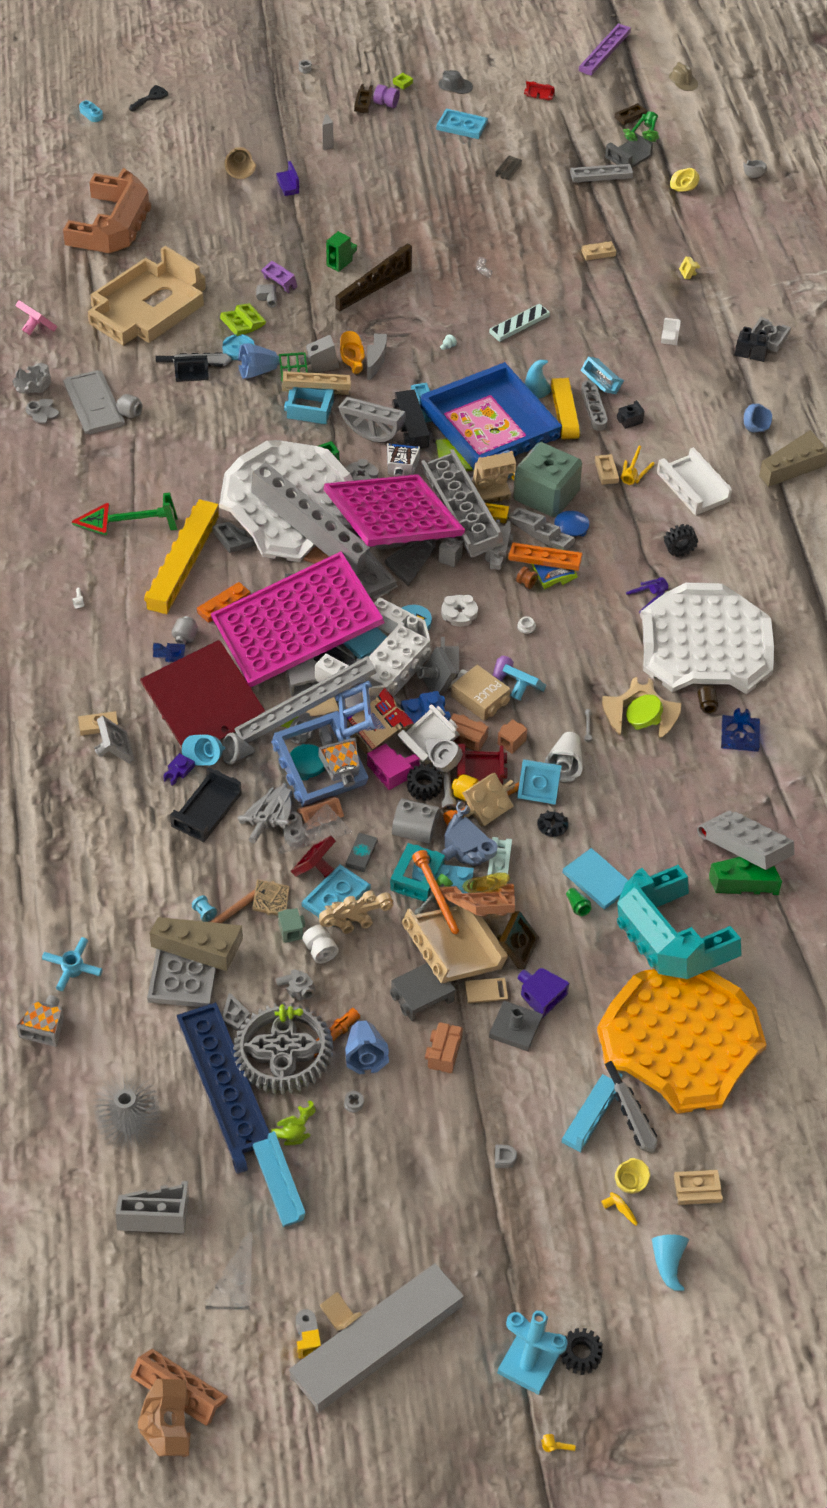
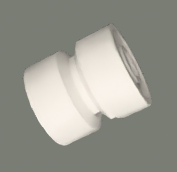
(320, 943)

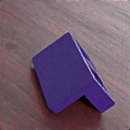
(288, 180)

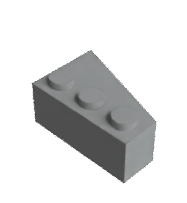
(154, 1210)

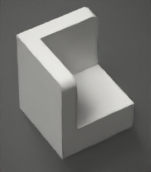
(670, 331)

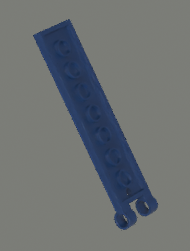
(223, 1081)

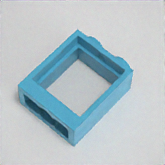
(308, 413)

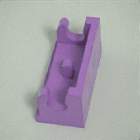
(279, 275)

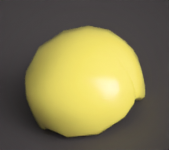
(632, 1176)

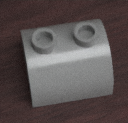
(415, 820)

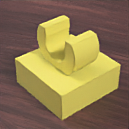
(688, 267)

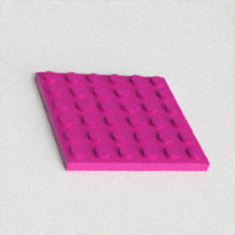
(393, 510)

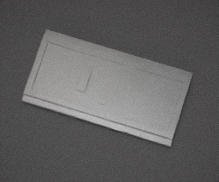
(93, 402)

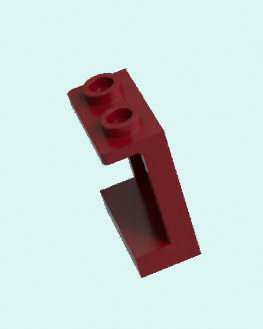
(482, 764)

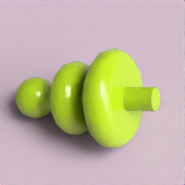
(290, 1012)

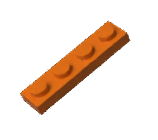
(545, 556)

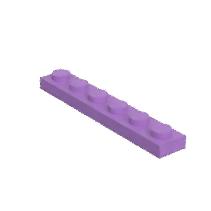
(604, 49)

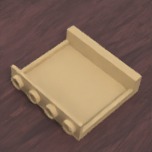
(459, 955)

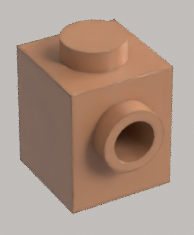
(512, 736)

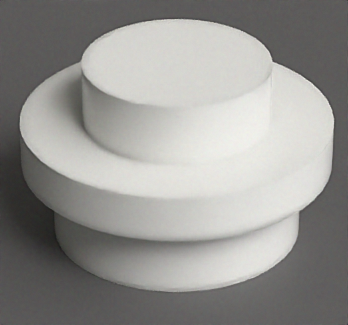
(526, 625)

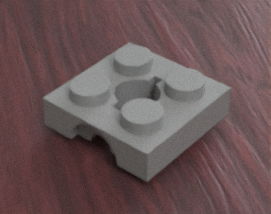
(776, 334)

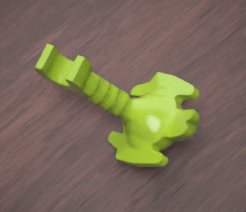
(294, 1128)

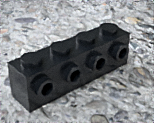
(414, 427)

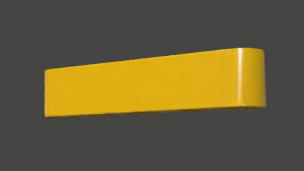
(565, 408)

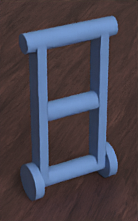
(370, 721)

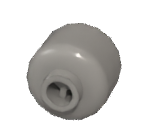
(129, 406)
(185, 630)

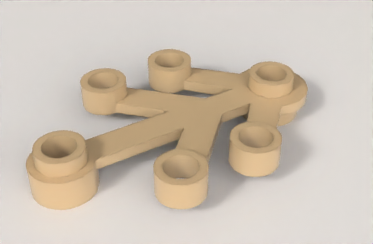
(354, 909)

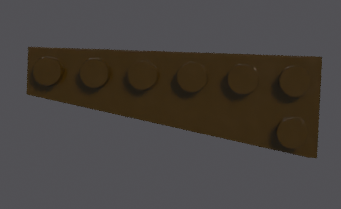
(381, 275)

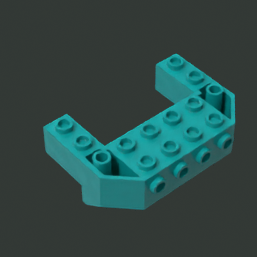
(667, 951)

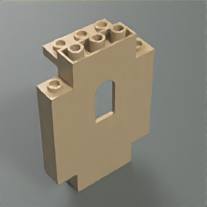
(120, 305)

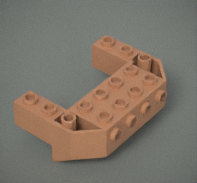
(120, 228)

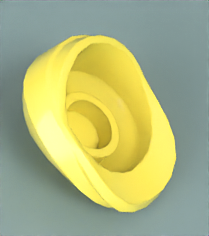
(685, 180)

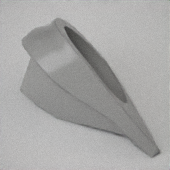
(443, 753)

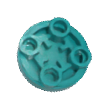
(307, 761)

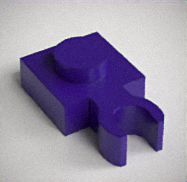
(179, 767)

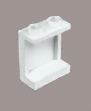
(430, 726)

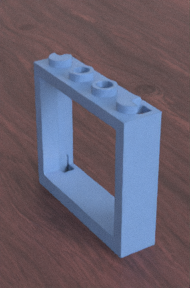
(292, 774)

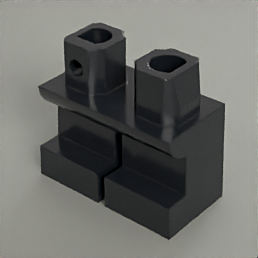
(750, 340)

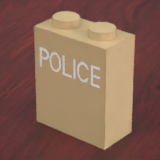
(480, 692)

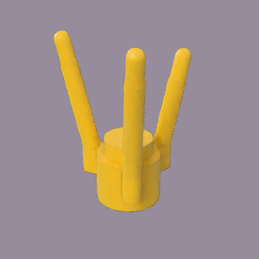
(630, 475)

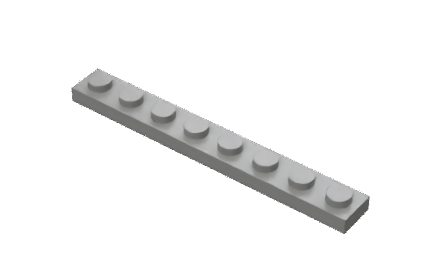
(306, 700)

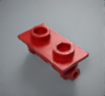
(546, 91)

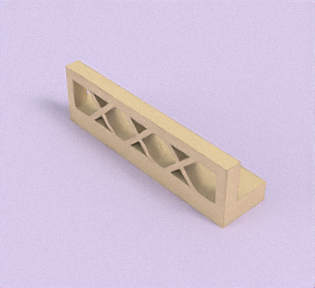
(340, 383)

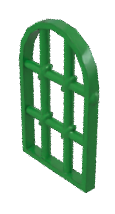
(293, 366)

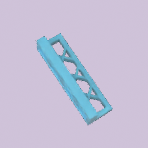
(590, 1113)
(279, 1180)

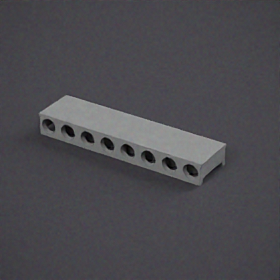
(464, 502)
(306, 519)
(376, 1337)

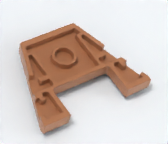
(483, 903)

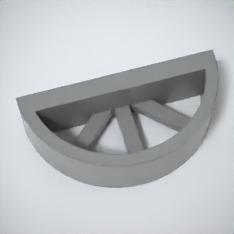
(356, 411)

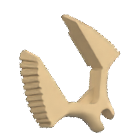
(614, 707)

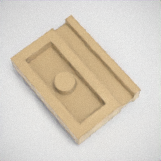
(698, 1187)

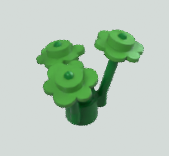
(651, 135)

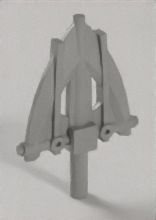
(274, 798)

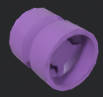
(386, 96)

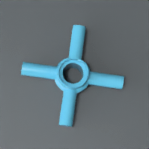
(74, 958)

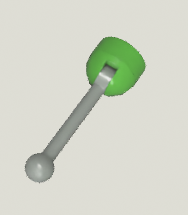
(442, 881)

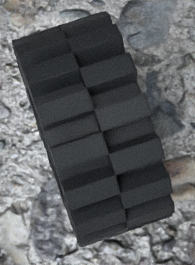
(686, 535)
(424, 790)
(582, 1364)

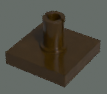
(518, 940)

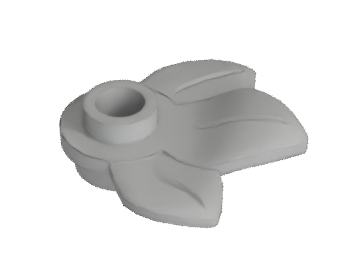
(41, 410)

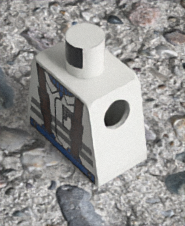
(402, 459)

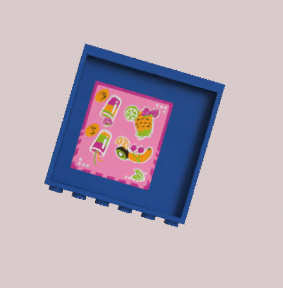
(490, 414)

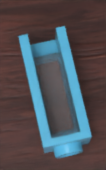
(601, 375)

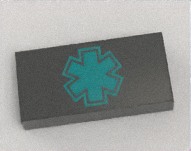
(361, 852)

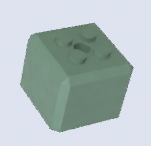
(547, 479)

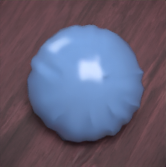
(757, 418)

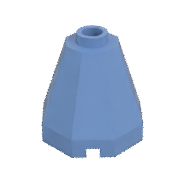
(256, 360)
(366, 1048)

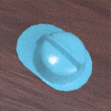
(202, 749)

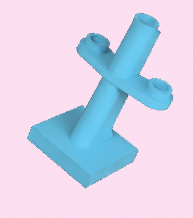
(532, 1351)

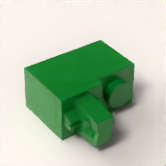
(339, 251)

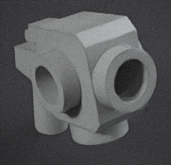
(301, 719)
(299, 985)

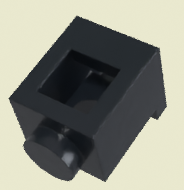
(631, 415)

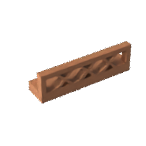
(200, 1404)

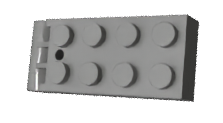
(747, 839)

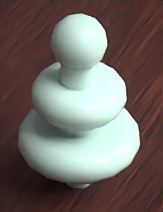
(448, 342)

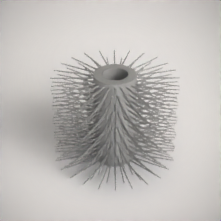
(128, 1111)

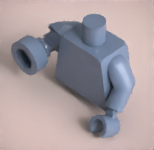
(466, 840)

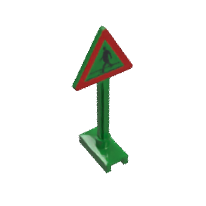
(98, 519)

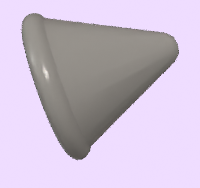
(235, 749)

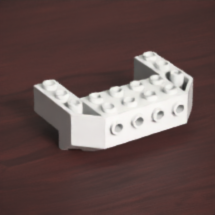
(393, 659)

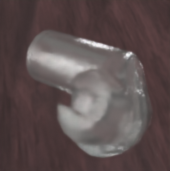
(481, 267)

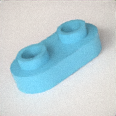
(91, 111)

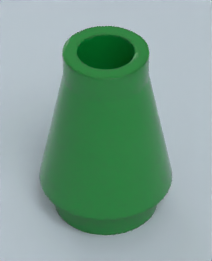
(580, 905)

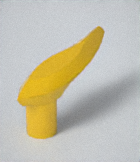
(621, 1206)

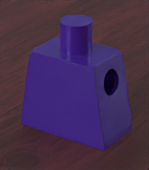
(542, 990)

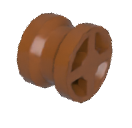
(527, 577)

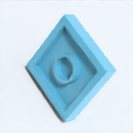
(523, 680)
(539, 781)

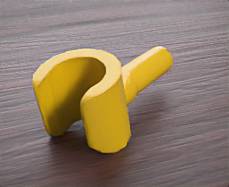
(550, 1445)

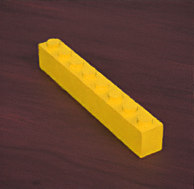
(182, 557)

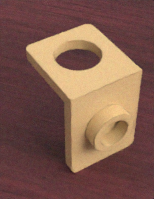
(338, 1312)

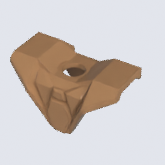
(166, 1439)

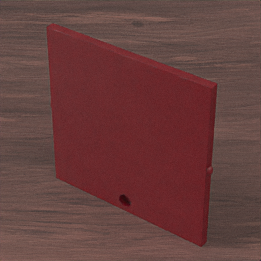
(202, 694)

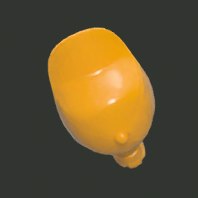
(352, 351)

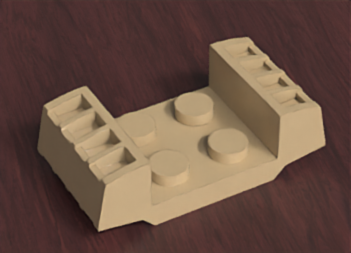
(492, 475)

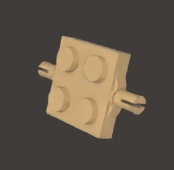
(488, 799)

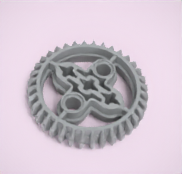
(283, 1049)

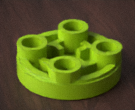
(645, 711)

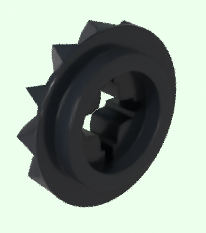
(558, 829)

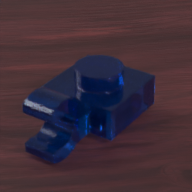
(171, 653)

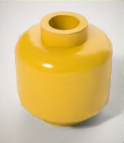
(462, 784)

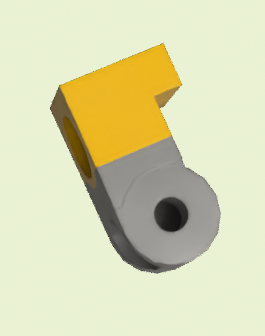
(308, 1329)

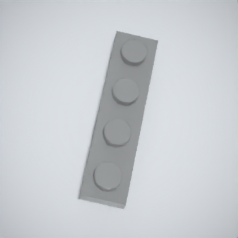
(598, 173)

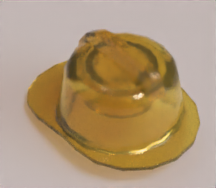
(487, 883)

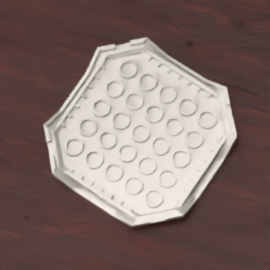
(303, 466)
(706, 638)

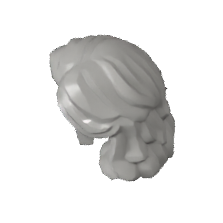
(34, 381)

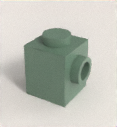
(291, 925)

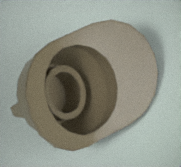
(683, 77)

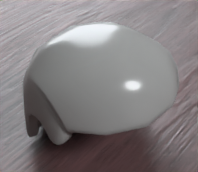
(755, 168)

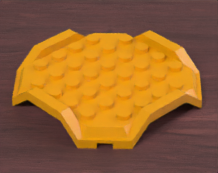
(682, 1036)

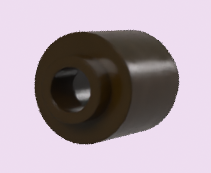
(708, 699)

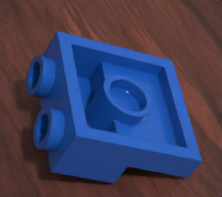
(418, 707)

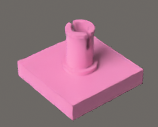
(34, 319)

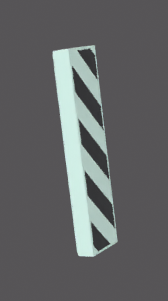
(519, 322)

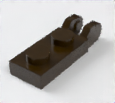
(363, 99)

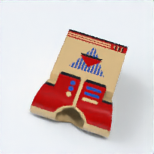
(389, 721)

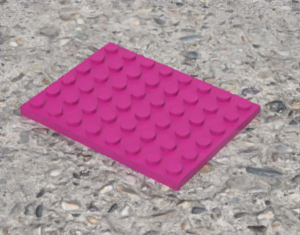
(296, 619)

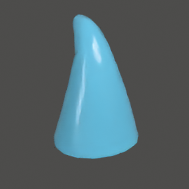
(536, 380)
(668, 1252)

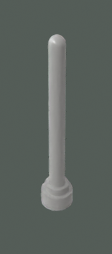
(449, 801)

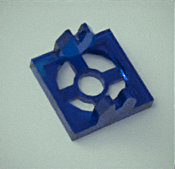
(740, 743)

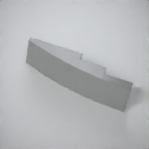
(537, 527)

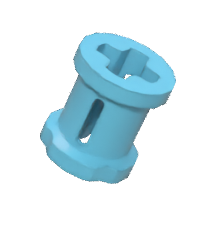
(204, 908)

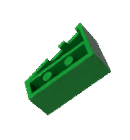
(740, 876)

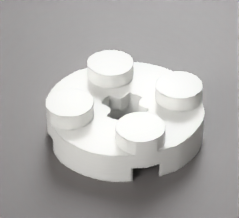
(463, 602)

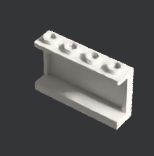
(695, 482)

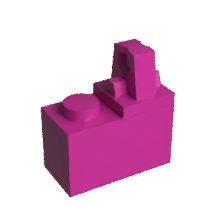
(389, 766)

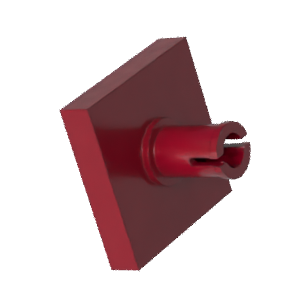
(315, 858)

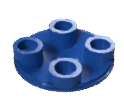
(572, 523)

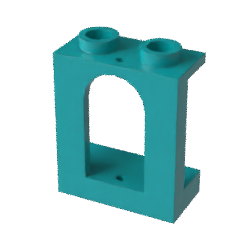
(411, 887)

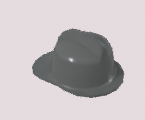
(454, 82)

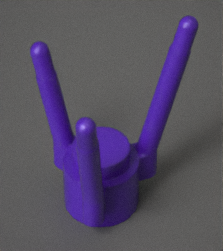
(656, 586)

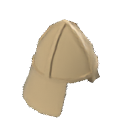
(239, 163)

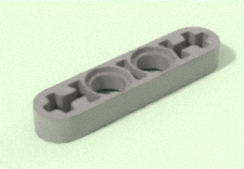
(594, 405)

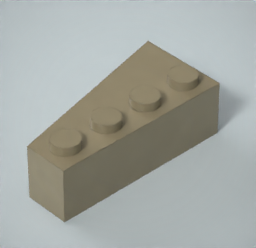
(794, 459)
(197, 940)

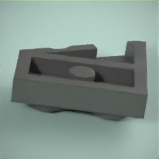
(232, 537)

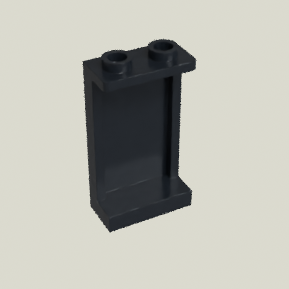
(207, 805)

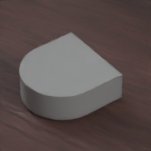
(505, 1156)

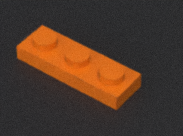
(222, 600)

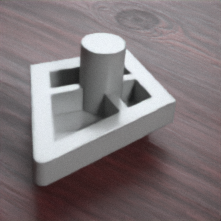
(234, 1013)

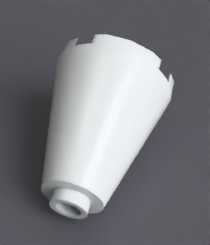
(568, 755)

